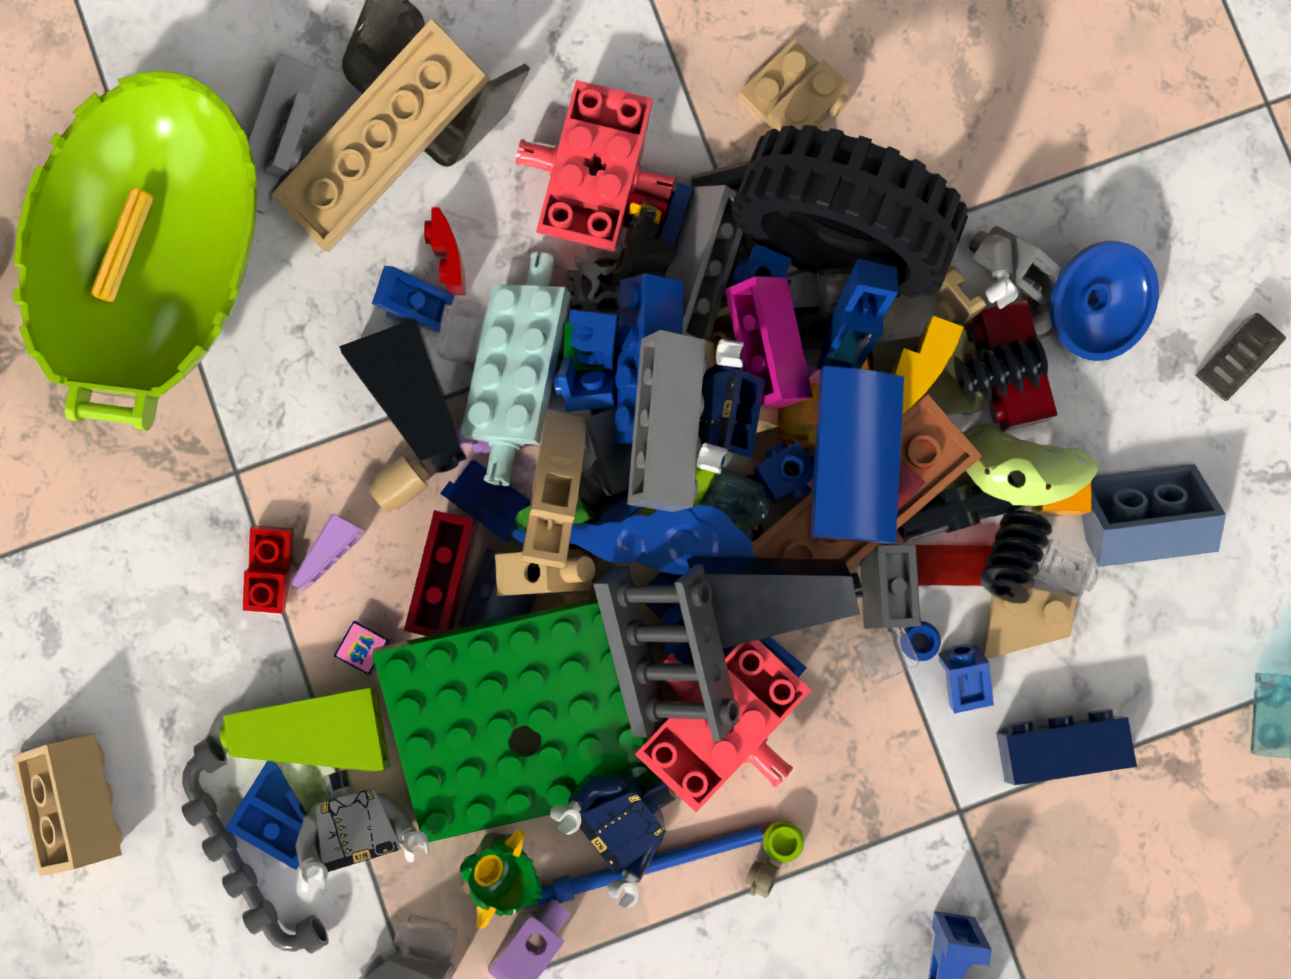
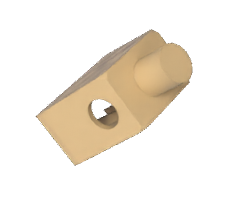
(513, 578)

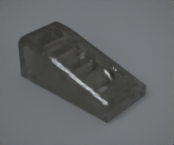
(1258, 337)

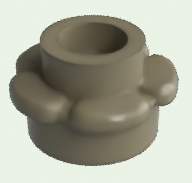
(762, 877)

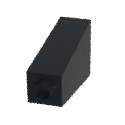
(407, 388)
(777, 594)

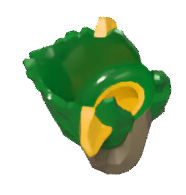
(500, 877)

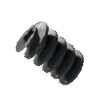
(1000, 368)
(1016, 556)

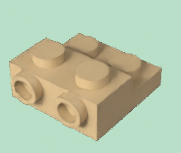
(796, 90)

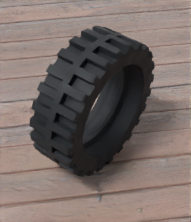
(849, 200)

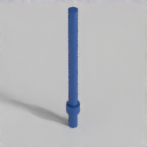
(564, 888)

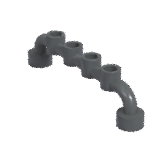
(242, 879)

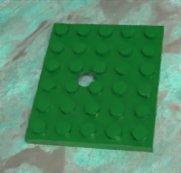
(468, 689)

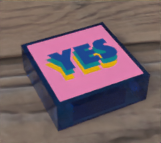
(358, 647)

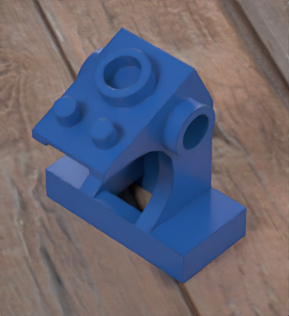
(957, 946)

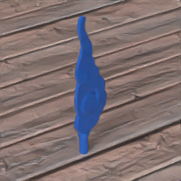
(663, 538)

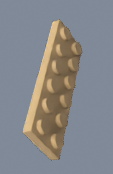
(380, 135)

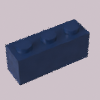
(1066, 748)

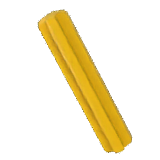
(122, 245)

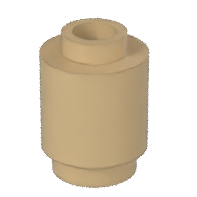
(399, 483)

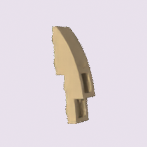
(555, 489)

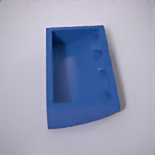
(857, 455)

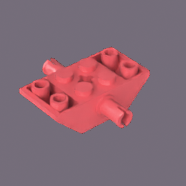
(604, 132)
(684, 750)

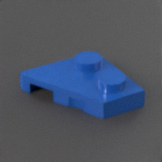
(270, 816)

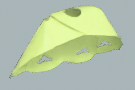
(1039, 466)

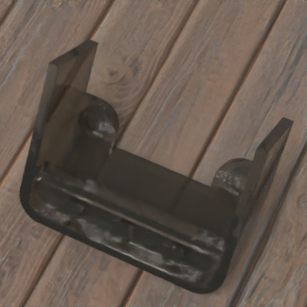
(383, 33)

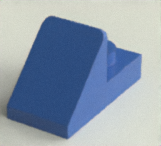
(411, 298)

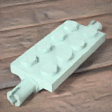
(516, 366)

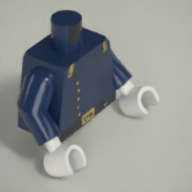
(730, 408)
(620, 823)

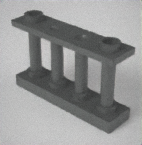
(633, 660)

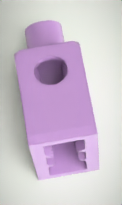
(516, 960)

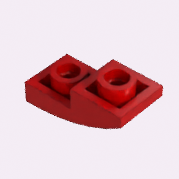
(443, 243)
(268, 569)

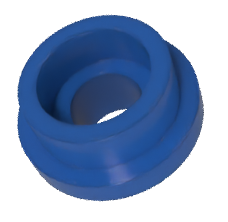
(932, 640)

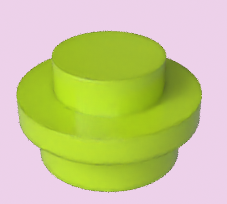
(783, 841)

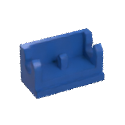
(594, 334)

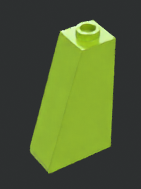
(319, 731)

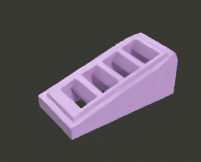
(331, 544)

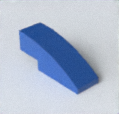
(859, 315)

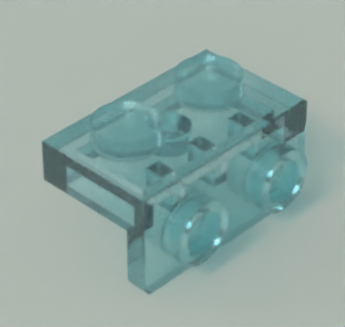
(739, 499)

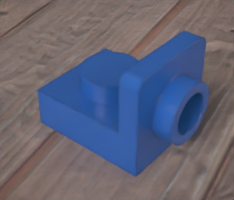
(587, 391)
(967, 678)

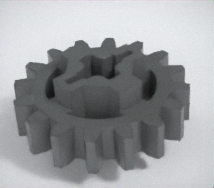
(595, 276)

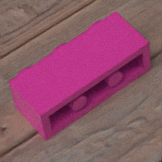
(772, 344)

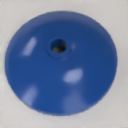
(1120, 304)

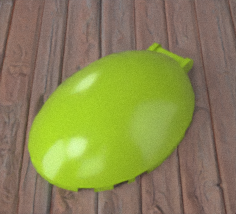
(187, 264)

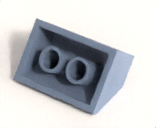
(1152, 516)

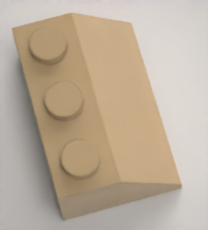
(68, 804)

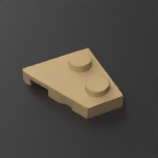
(952, 301)
(1020, 626)

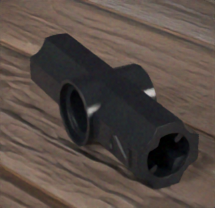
(954, 511)

